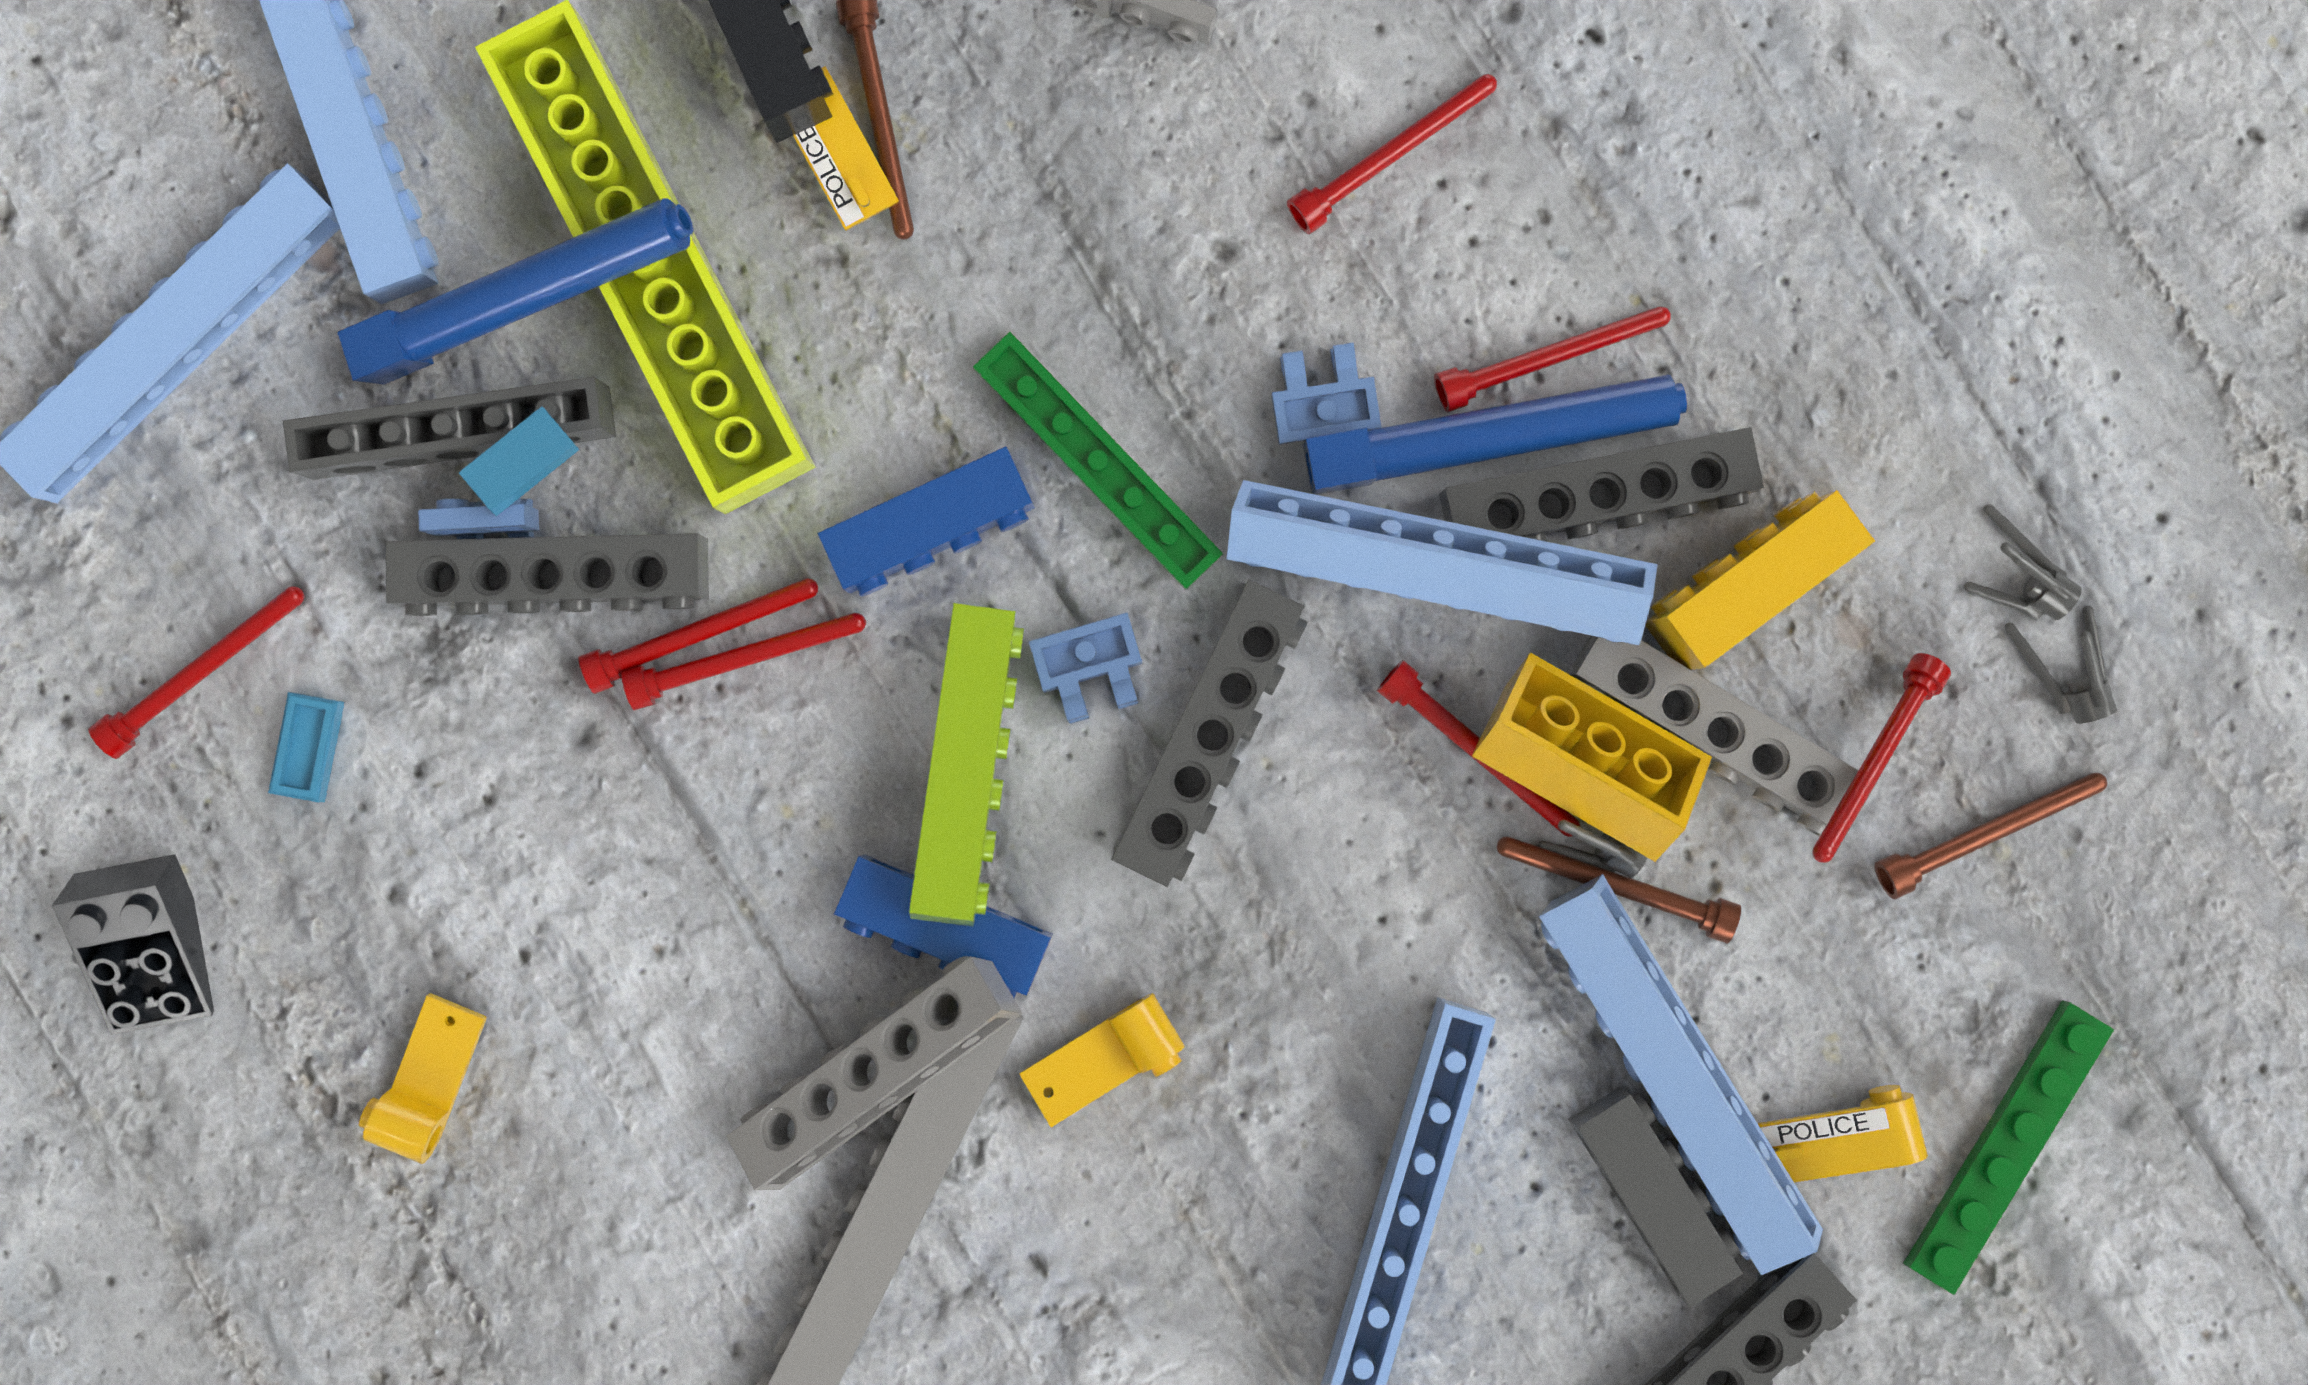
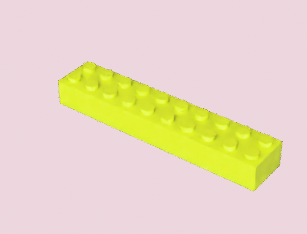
(667, 310)

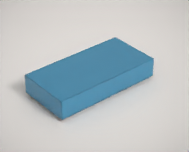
(518, 461)
(306, 747)

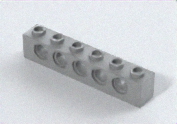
(1746, 727)
(983, 1010)

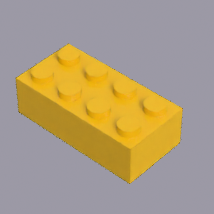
(1759, 581)
(1593, 757)

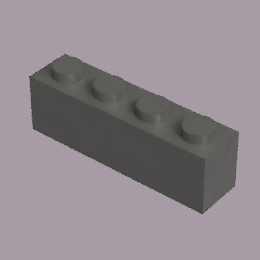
(1656, 1196)

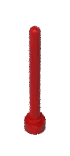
(1313, 206)
(1458, 387)
(603, 668)
(1923, 679)
(645, 685)
(1405, 688)
(117, 732)

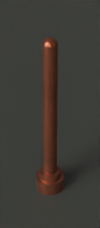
(860, 21)
(1901, 873)
(1716, 918)

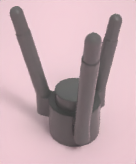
(2048, 585)
(2088, 694)
(1611, 853)

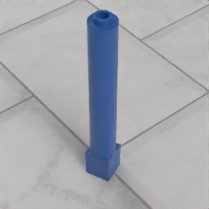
(406, 341)
(1486, 434)

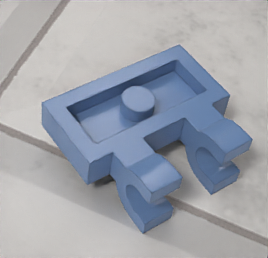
(1326, 408)
(473, 520)
(1085, 654)

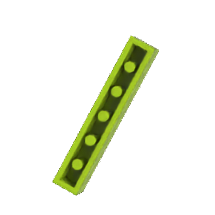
(963, 766)

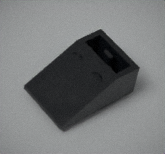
(137, 943)

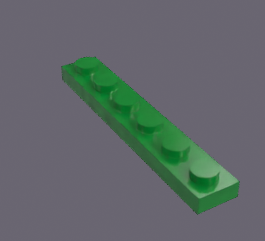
(1097, 460)
(2008, 1146)

